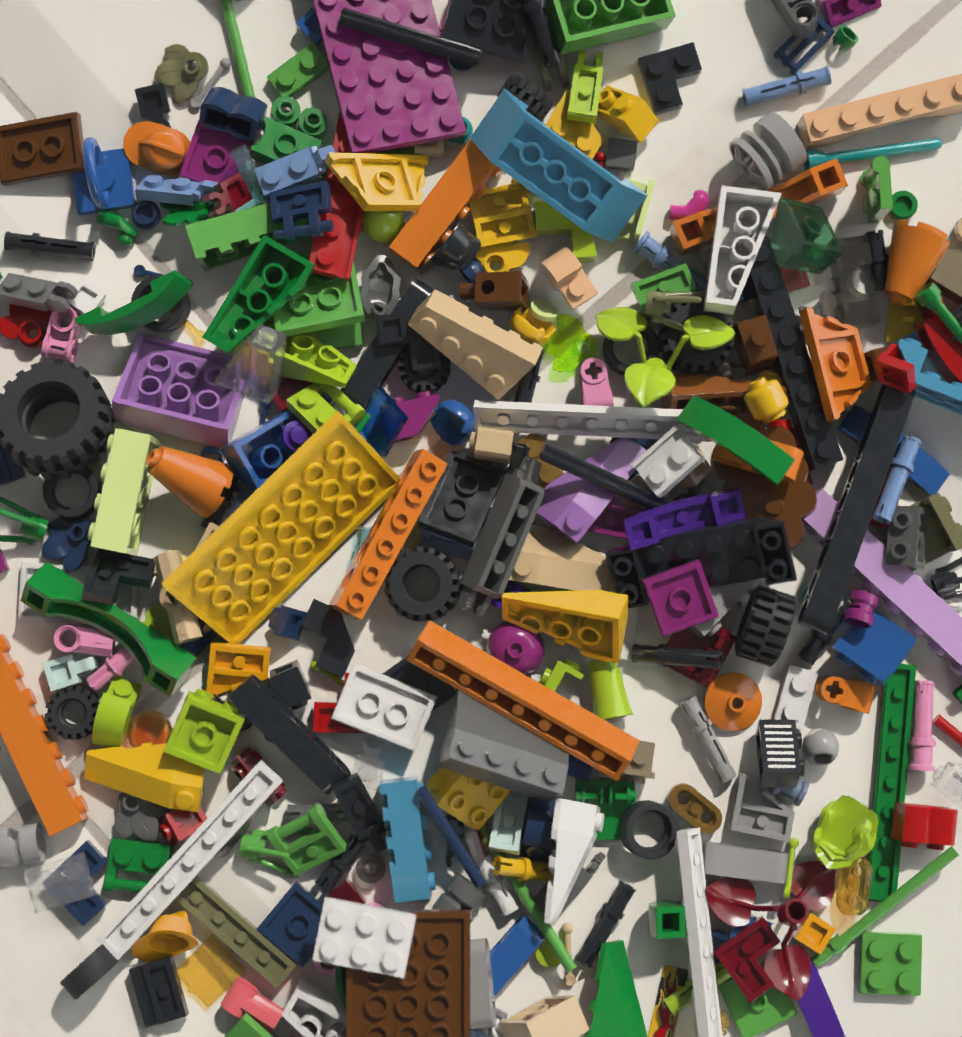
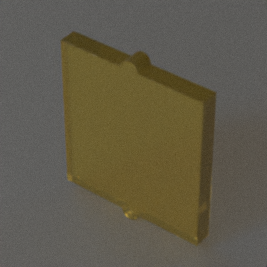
(210, 970)

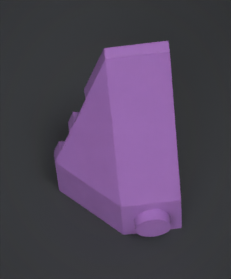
(574, 503)

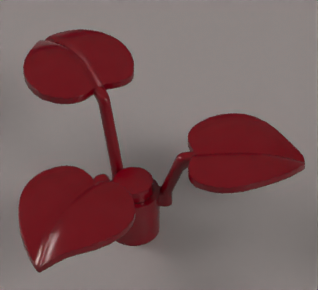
(813, 891)

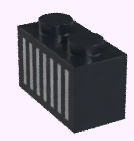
(778, 753)

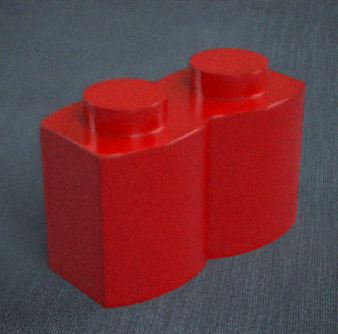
(924, 824)

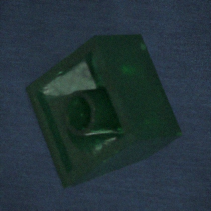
(803, 237)

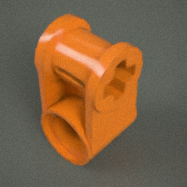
(849, 693)

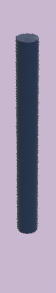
(450, 836)

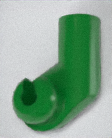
(118, 223)

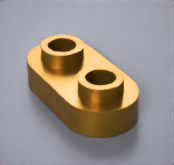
(695, 807)

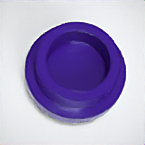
(294, 435)

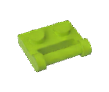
(315, 410)

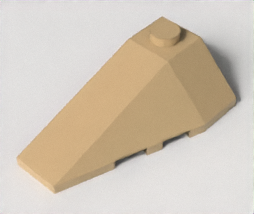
(557, 563)

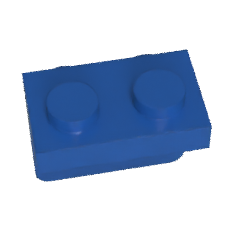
(875, 649)

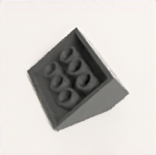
(501, 751)

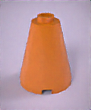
(912, 259)
(191, 478)

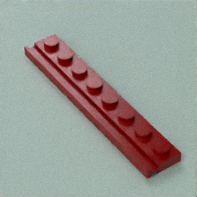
(335, 250)

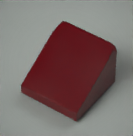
(347, 892)

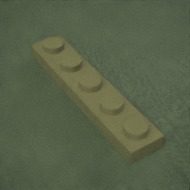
(236, 931)

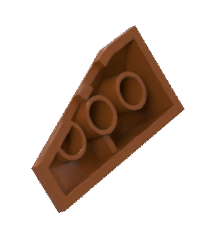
(720, 391)

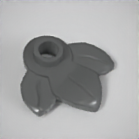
(140, 819)

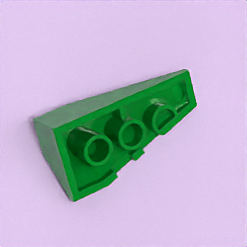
(616, 1003)

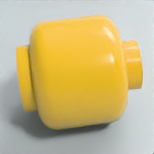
(766, 400)

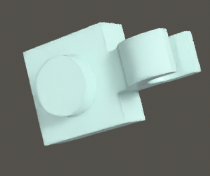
(66, 671)

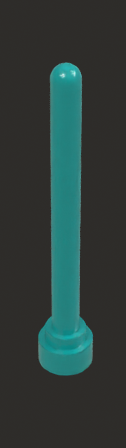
(817, 157)

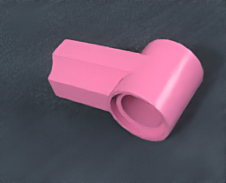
(88, 641)

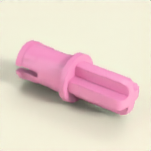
(113, 667)

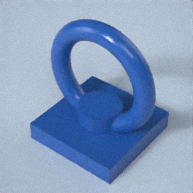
(106, 180)

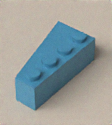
(406, 839)

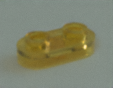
(852, 885)

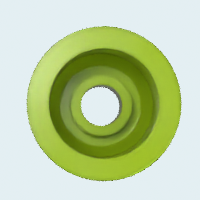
(608, 690)

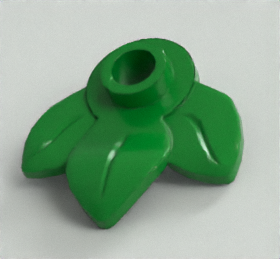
(183, 214)

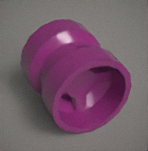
(860, 609)

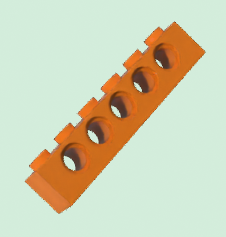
(388, 534)

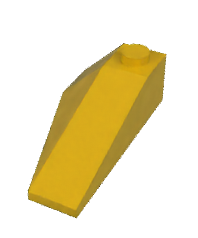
(581, 618)
(148, 775)

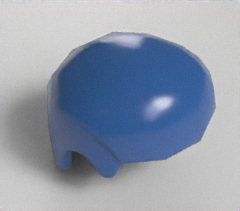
(453, 422)

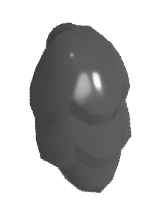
(380, 287)

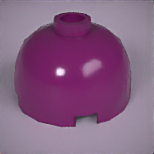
(516, 647)

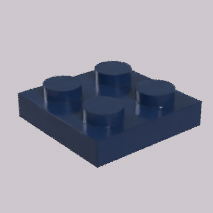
(294, 923)

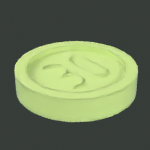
(544, 310)

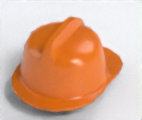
(156, 147)

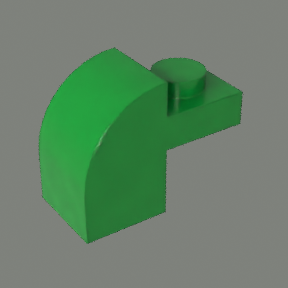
(667, 919)

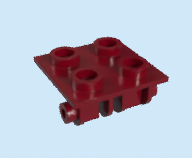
(685, 639)

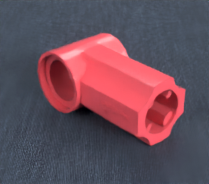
(245, 998)

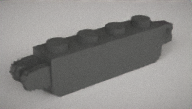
(502, 537)

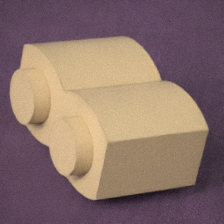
(491, 444)

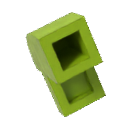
(115, 713)

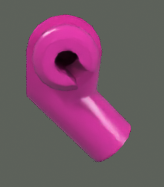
(698, 203)

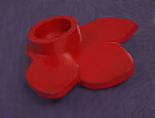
(22, 321)

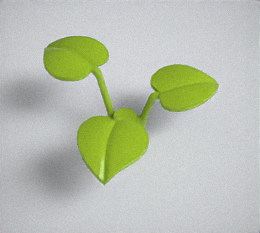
(653, 378)

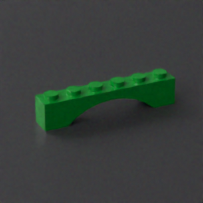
(60, 596)

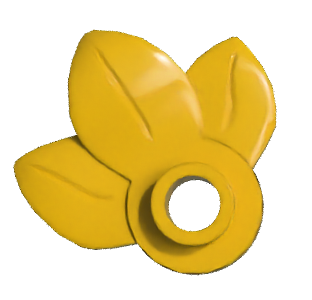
(507, 254)

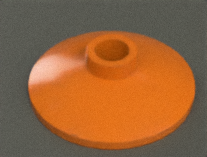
(719, 701)

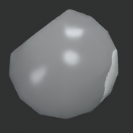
(820, 747)

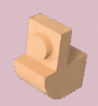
(567, 276)

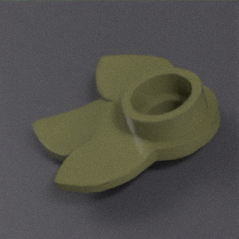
(177, 72)

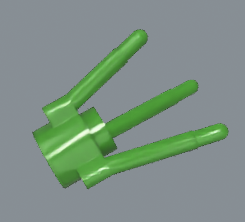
(255, 849)

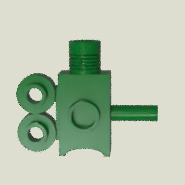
(281, 139)

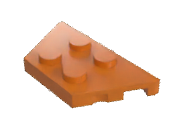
(836, 361)

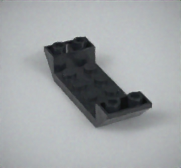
(727, 554)

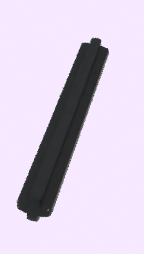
(410, 37)
(601, 477)

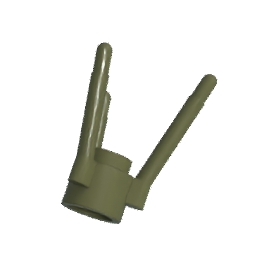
(660, 302)

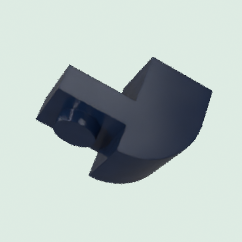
(538, 830)

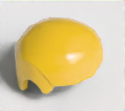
(530, 328)

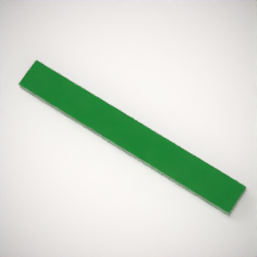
(891, 777)

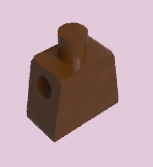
(509, 291)
(755, 344)

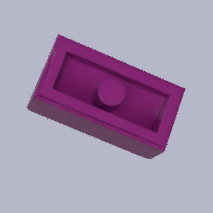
(840, 11)

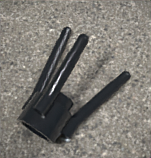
(946, 583)

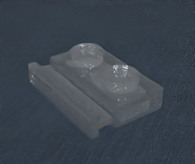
(59, 882)

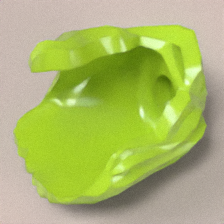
(844, 832)

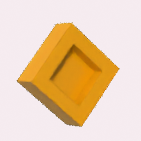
(814, 933)

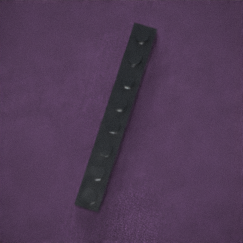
(793, 361)

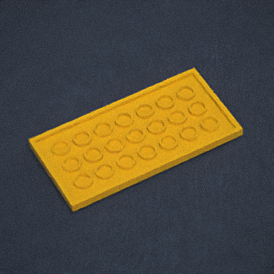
(283, 530)

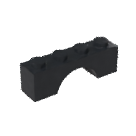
(287, 684)

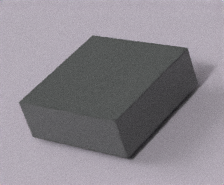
(621, 154)

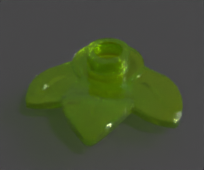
(565, 341)

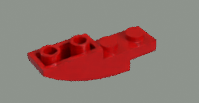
(942, 349)

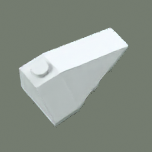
(575, 833)

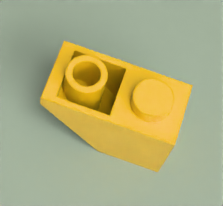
(626, 113)

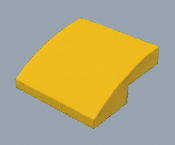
(503, 215)

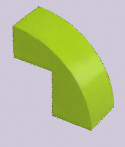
(552, 223)

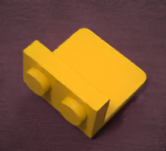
(466, 797)

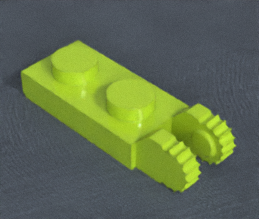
(585, 89)

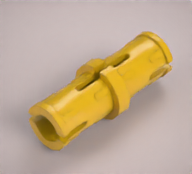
(522, 869)

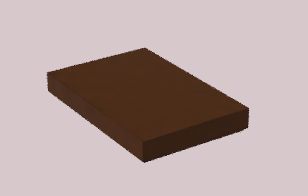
(41, 148)

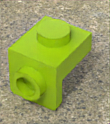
(552, 677)

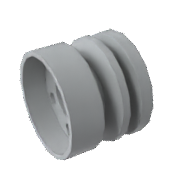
(768, 151)

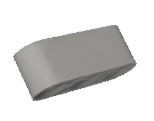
(745, 862)
(481, 986)

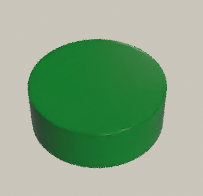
(904, 205)

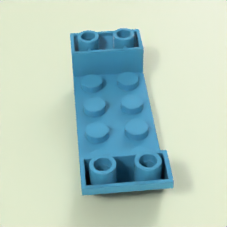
(556, 169)
(928, 383)

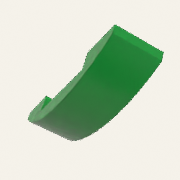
(165, 295)
(736, 438)

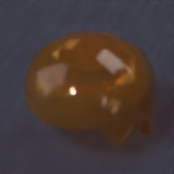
(149, 727)

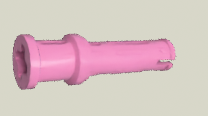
(922, 740)

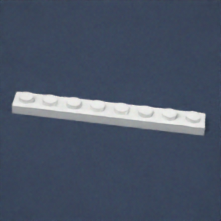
(579, 420)
(189, 859)
(698, 933)

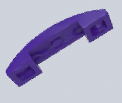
(683, 516)
(819, 1009)

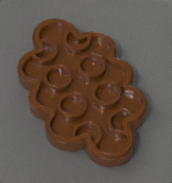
(763, 498)

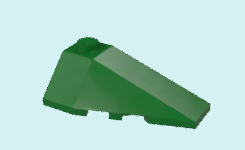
(262, 288)

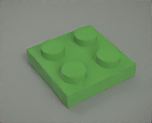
(890, 963)

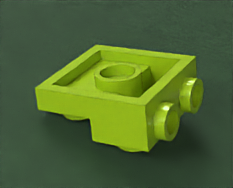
(205, 731)

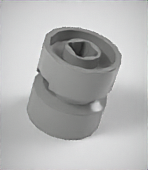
(25, 845)

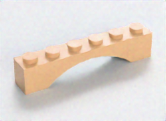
(855, 117)

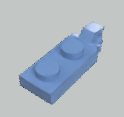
(293, 169)
(173, 191)

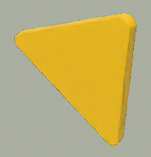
(901, 320)

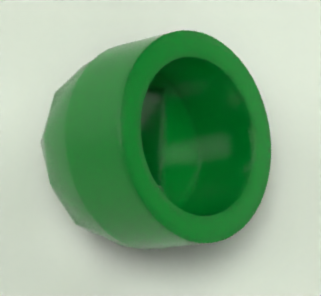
(845, 38)

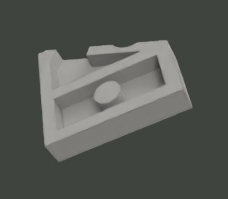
(759, 812)

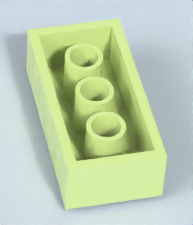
(124, 493)

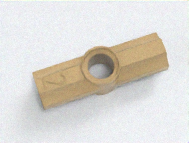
(182, 620)

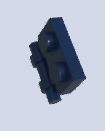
(300, 203)

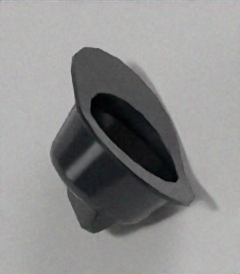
(456, 251)

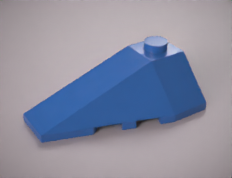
(261, 450)

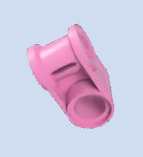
(61, 337)
(597, 390)

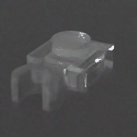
(369, 766)

